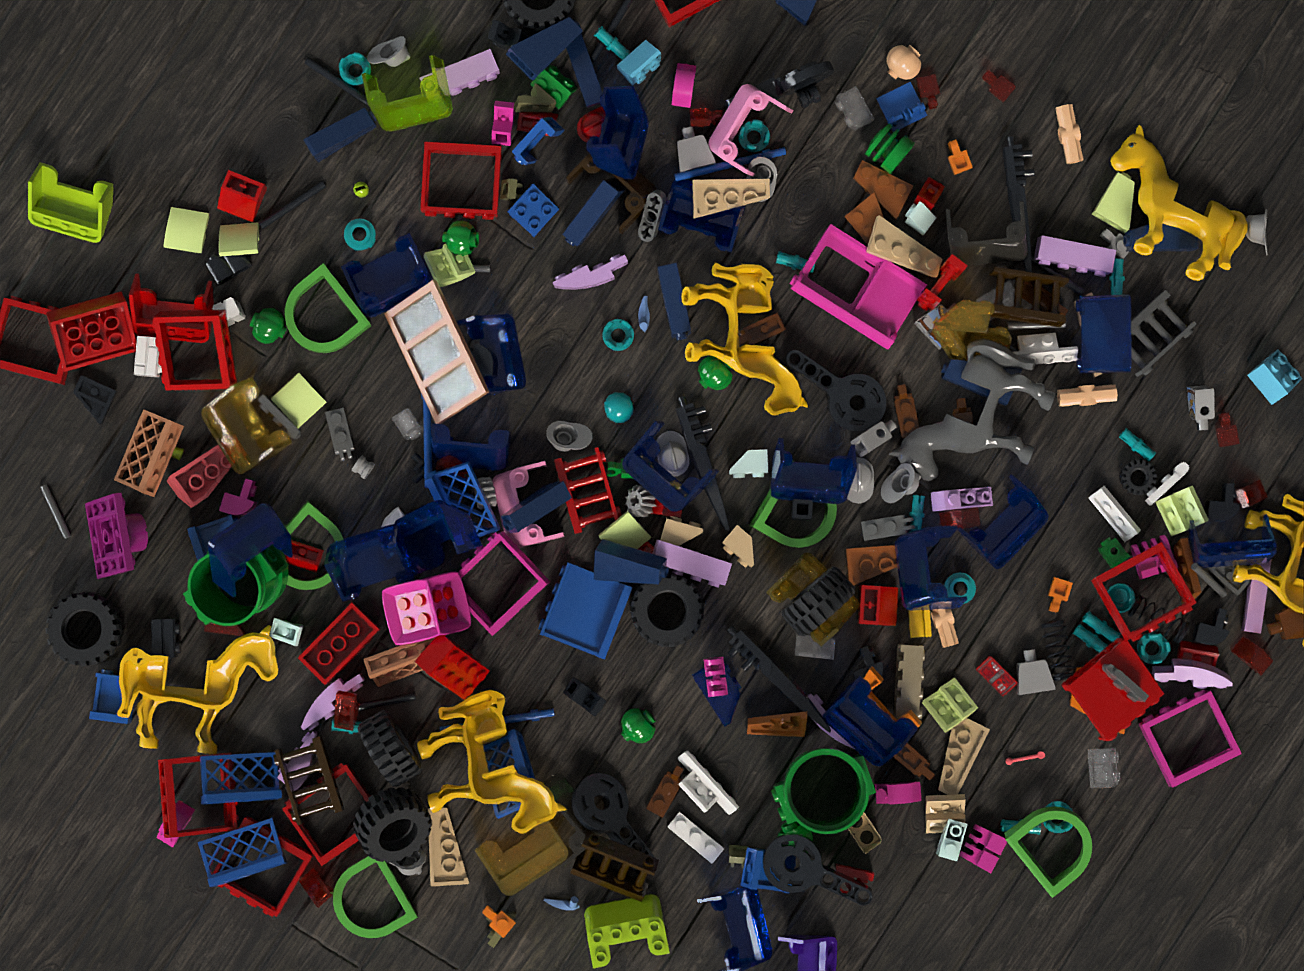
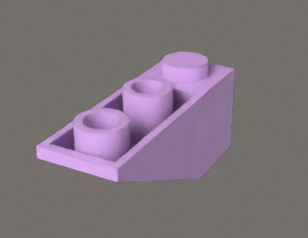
(961, 499)
(300, 762)

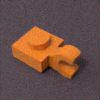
(958, 160)
(1060, 592)
(501, 922)

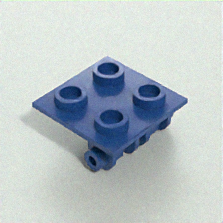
(902, 106)
(533, 210)

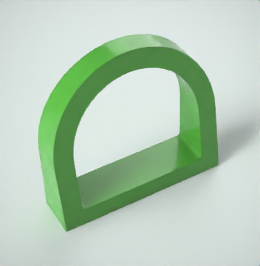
(308, 282)
(766, 507)
(310, 509)
(1061, 881)
(382, 931)

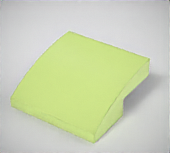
(186, 230)
(238, 239)
(448, 267)
(298, 400)
(1180, 508)
(626, 532)
(950, 705)

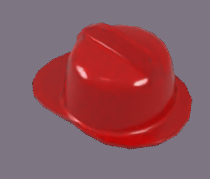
(590, 124)

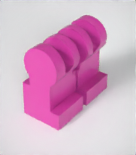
(1152, 565)
(715, 668)
(992, 844)

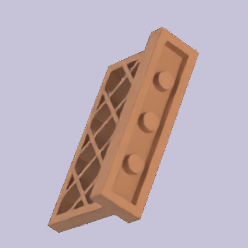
(158, 457)
(395, 662)

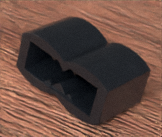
(226, 267)

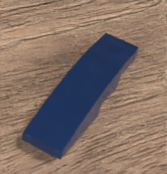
(584, 71)

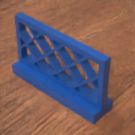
(439, 492)
(521, 759)
(239, 795)
(246, 869)

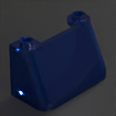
(387, 279)
(1105, 334)
(481, 456)
(368, 560)

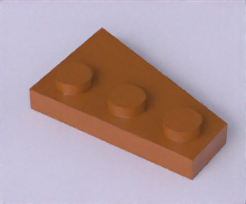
(889, 190)
(864, 216)
(1185, 560)
(869, 562)
(778, 725)

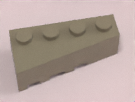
(908, 679)

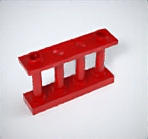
(950, 270)
(574, 504)

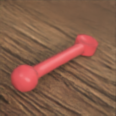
(1040, 755)

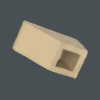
(679, 533)
(741, 545)

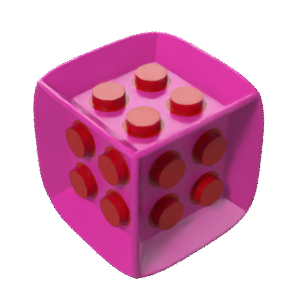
(426, 608)

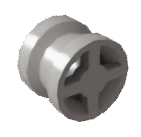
(363, 467)

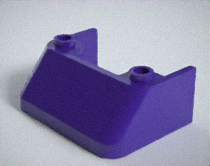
(813, 951)

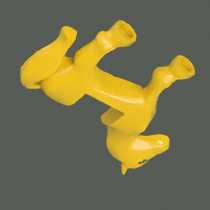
(1218, 227)
(753, 361)
(1286, 585)
(220, 687)
(482, 725)

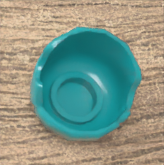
(618, 407)
(1122, 596)

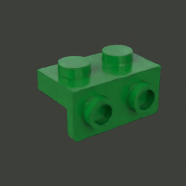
(555, 85)

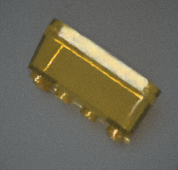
(967, 323)
(240, 429)
(795, 580)
(525, 860)

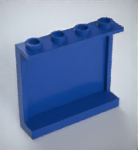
(584, 611)

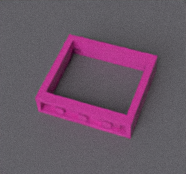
(480, 553)
(1167, 712)

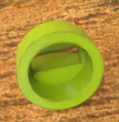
(363, 192)

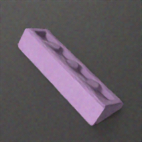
(1255, 604)

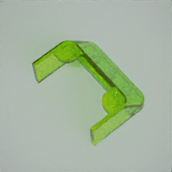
(430, 105)

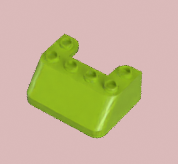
(67, 207)
(625, 922)

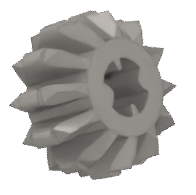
(488, 489)
(639, 501)

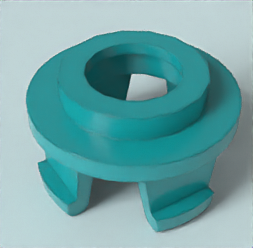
(345, 64)
(755, 125)
(368, 241)
(618, 324)
(954, 578)
(1164, 648)
(1061, 827)

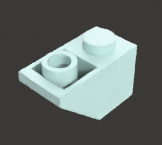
(919, 218)
(752, 462)
(951, 839)

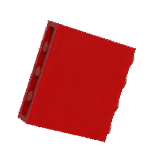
(1101, 700)

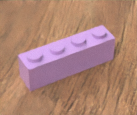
(470, 72)
(1074, 255)
(693, 563)

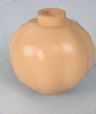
(903, 62)

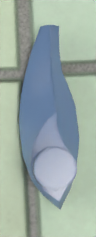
(644, 315)
(564, 904)

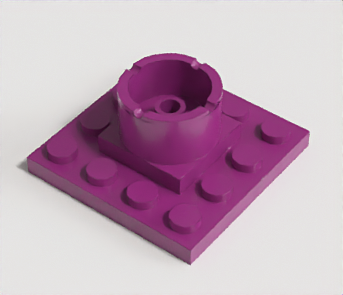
(114, 535)

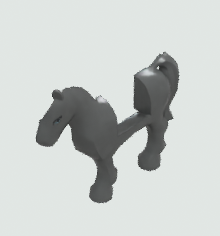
(965, 437)

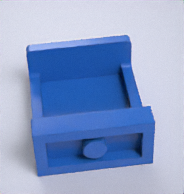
(545, 125)
(201, 535)
(108, 698)
(753, 871)

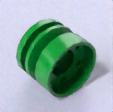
(889, 148)

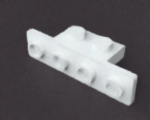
(1044, 349)
(702, 787)

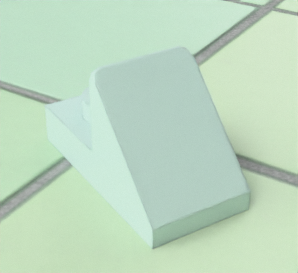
(286, 631)

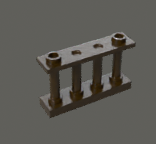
(1035, 314)
(328, 784)
(610, 878)

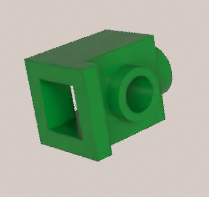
(1113, 560)

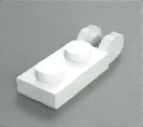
(1167, 482)

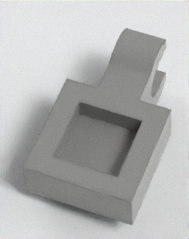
(1115, 243)

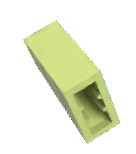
(1116, 203)

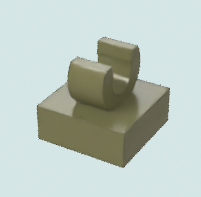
(508, 189)
(737, 854)

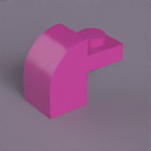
(683, 85)
(503, 123)
(240, 505)
(898, 793)
(184, 814)

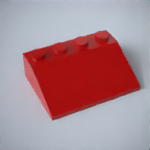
(92, 331)

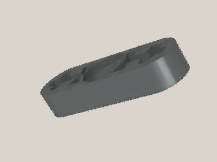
(657, 210)

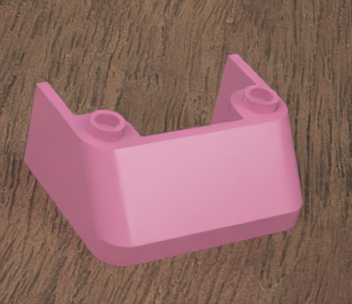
(722, 137)
(506, 495)

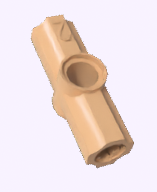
(1069, 134)
(1087, 395)
(943, 622)

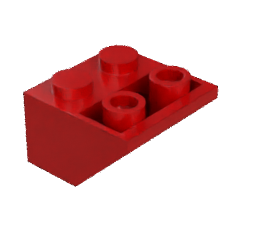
(241, 196)
(877, 605)

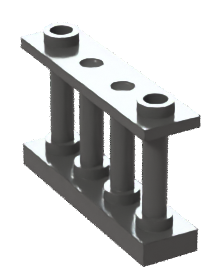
(1147, 316)

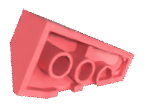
(200, 477)

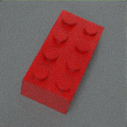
(339, 643)
(452, 666)

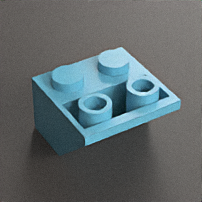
(640, 62)
(1275, 377)

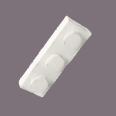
(1114, 514)
(695, 837)

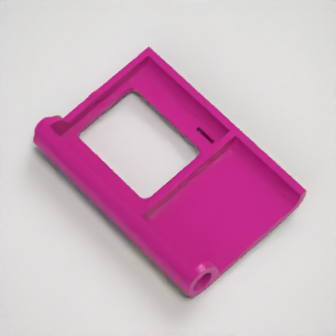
(880, 303)

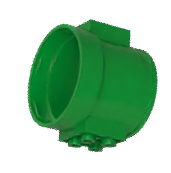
(213, 606)
(864, 788)

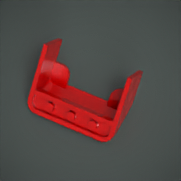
(145, 306)

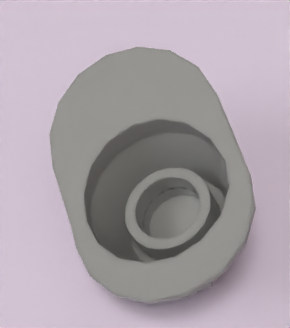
(390, 52)
(764, 169)
(1257, 229)
(568, 435)
(673, 453)
(863, 482)
(900, 483)
(412, 864)

